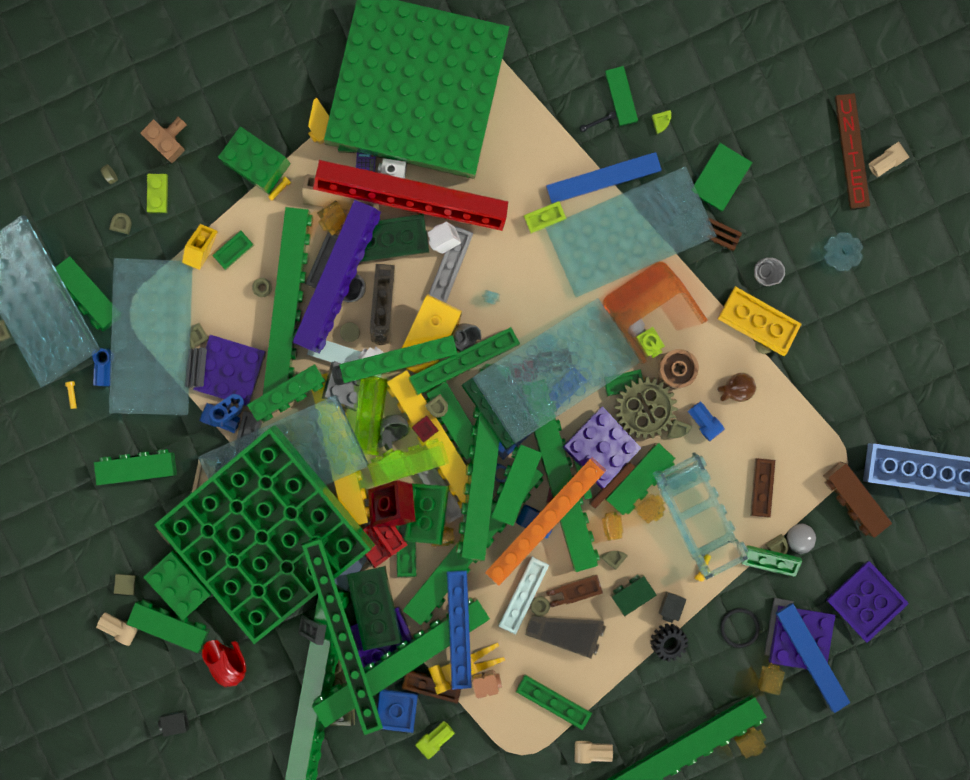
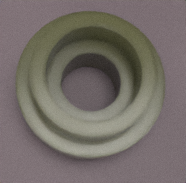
(257, 283)

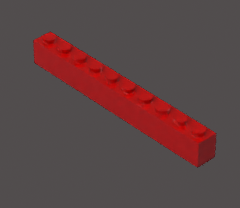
(410, 195)

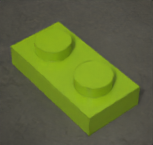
(157, 193)
(544, 217)

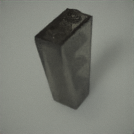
(382, 304)
(569, 633)

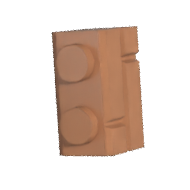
(486, 683)

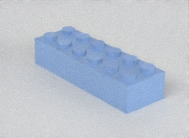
(917, 469)

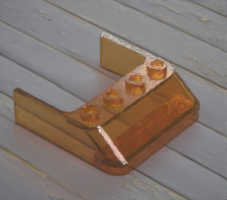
(644, 295)

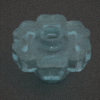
(835, 255)

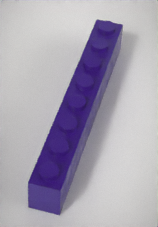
(337, 276)

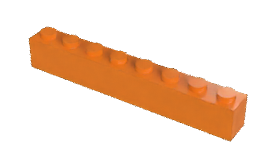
(545, 521)

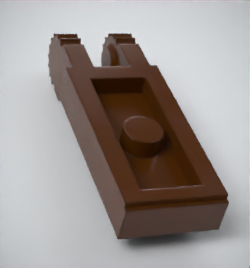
(577, 590)

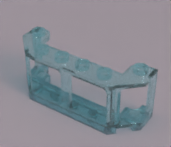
(680, 517)

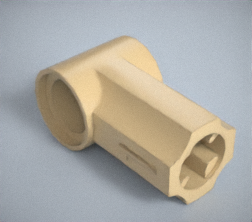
(891, 158)
(119, 629)
(587, 752)

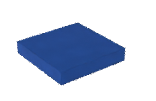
(397, 710)

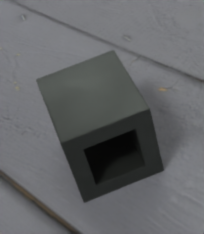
(672, 607)
(174, 723)

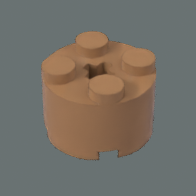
(688, 372)

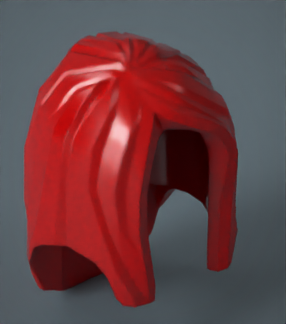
(224, 663)

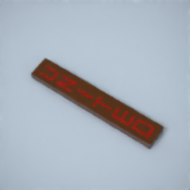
(852, 151)

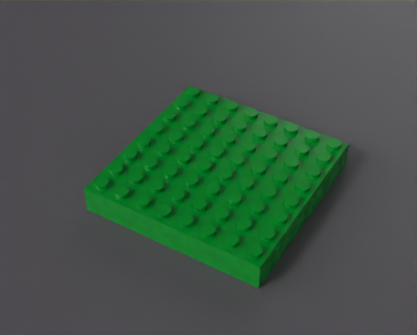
(416, 85)
(248, 530)

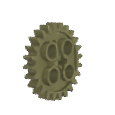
(661, 399)

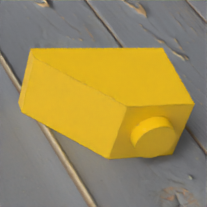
(318, 122)
(199, 246)

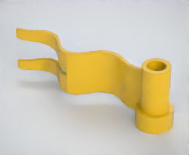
(442, 675)

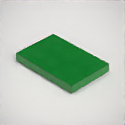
(721, 176)
(430, 514)

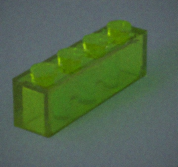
(370, 413)
(408, 463)

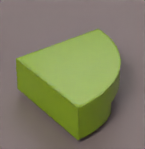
(661, 121)

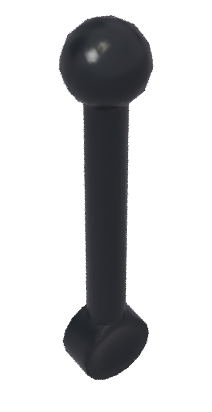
(612, 115)

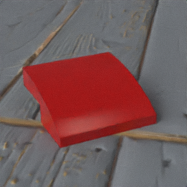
(387, 543)

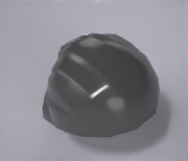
(392, 429)

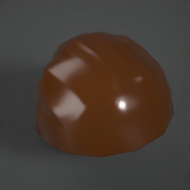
(738, 387)

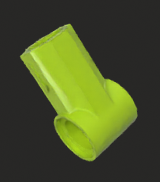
(431, 742)

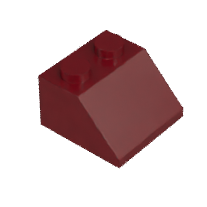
(391, 504)

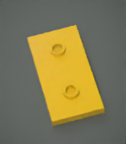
(759, 321)
(432, 322)

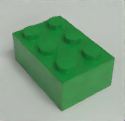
(254, 160)
(177, 584)

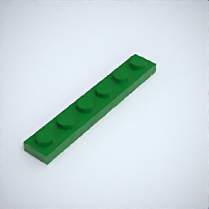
(398, 359)
(464, 361)

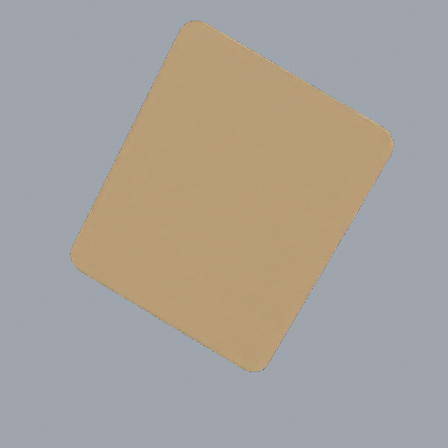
(518, 158)

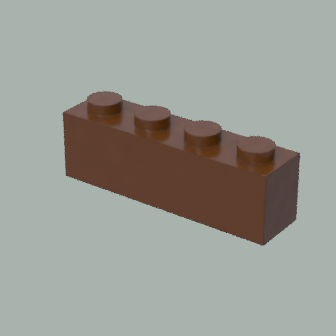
(857, 499)

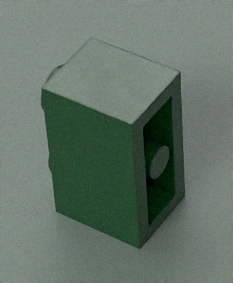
(633, 594)

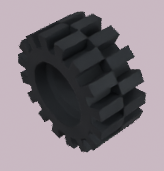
(673, 650)

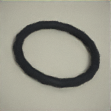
(756, 623)

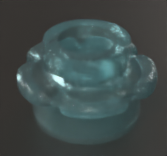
(491, 297)

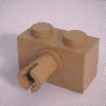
(165, 138)

